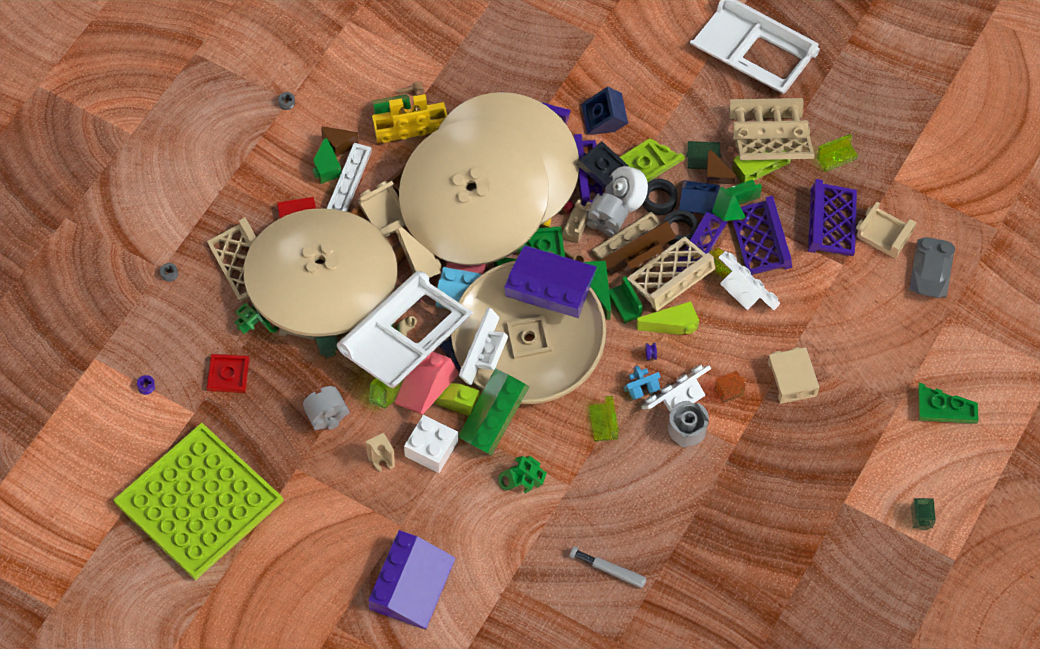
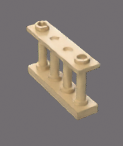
(768, 108)

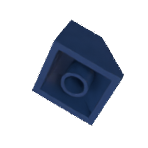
(604, 112)
(698, 197)

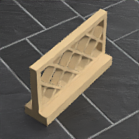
(782, 144)
(249, 236)
(680, 280)

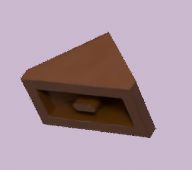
(339, 139)
(718, 171)

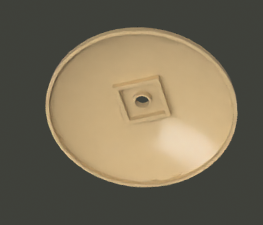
(541, 128)
(478, 223)
(319, 297)
(556, 359)

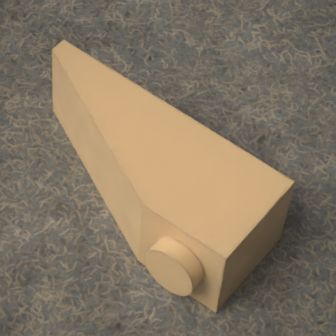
(417, 255)

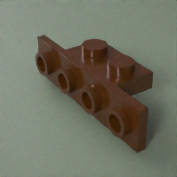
(640, 249)

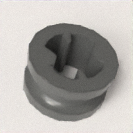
(286, 106)
(171, 276)

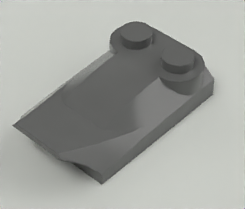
(932, 267)

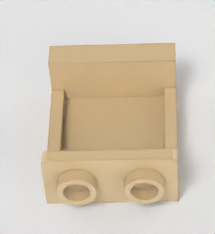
(382, 208)
(884, 231)
(793, 374)

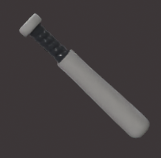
(610, 568)

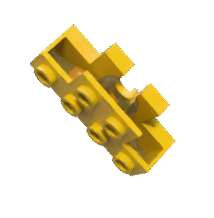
(408, 123)

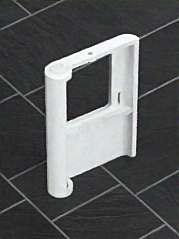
(735, 30)
(385, 350)

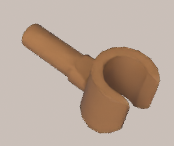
(417, 87)
(578, 256)

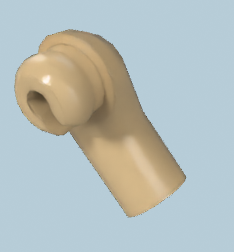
(406, 325)

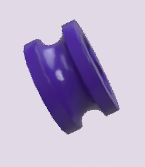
(651, 351)
(151, 386)

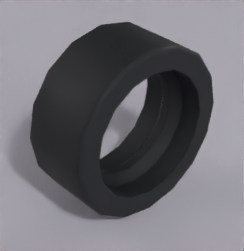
(660, 209)
(683, 216)

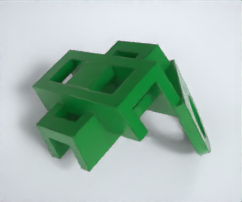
(249, 318)
(518, 473)

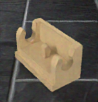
(576, 223)
(380, 450)

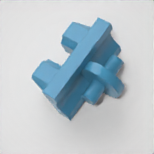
(651, 382)

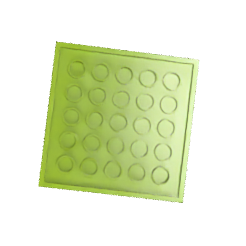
(198, 501)

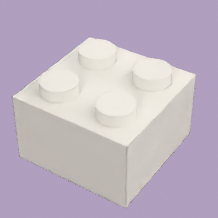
(431, 444)

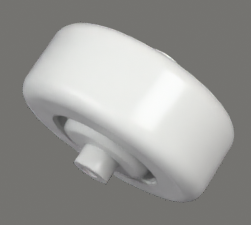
(629, 186)

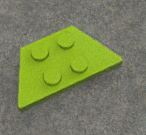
(652, 158)

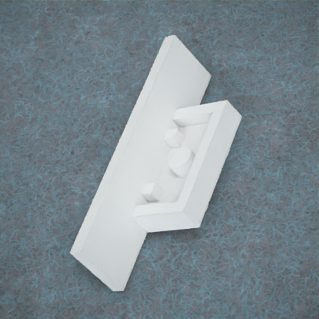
(744, 286)
(485, 348)
(685, 389)

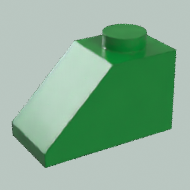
(326, 164)

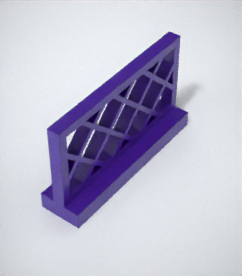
(816, 219)
(777, 237)

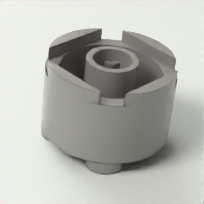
(606, 214)
(325, 408)
(688, 423)

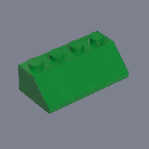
(493, 411)

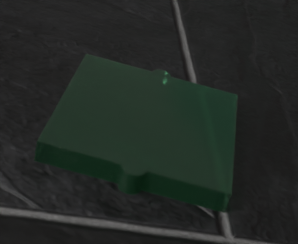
(698, 153)

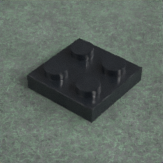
(601, 163)

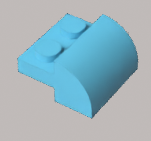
(455, 283)

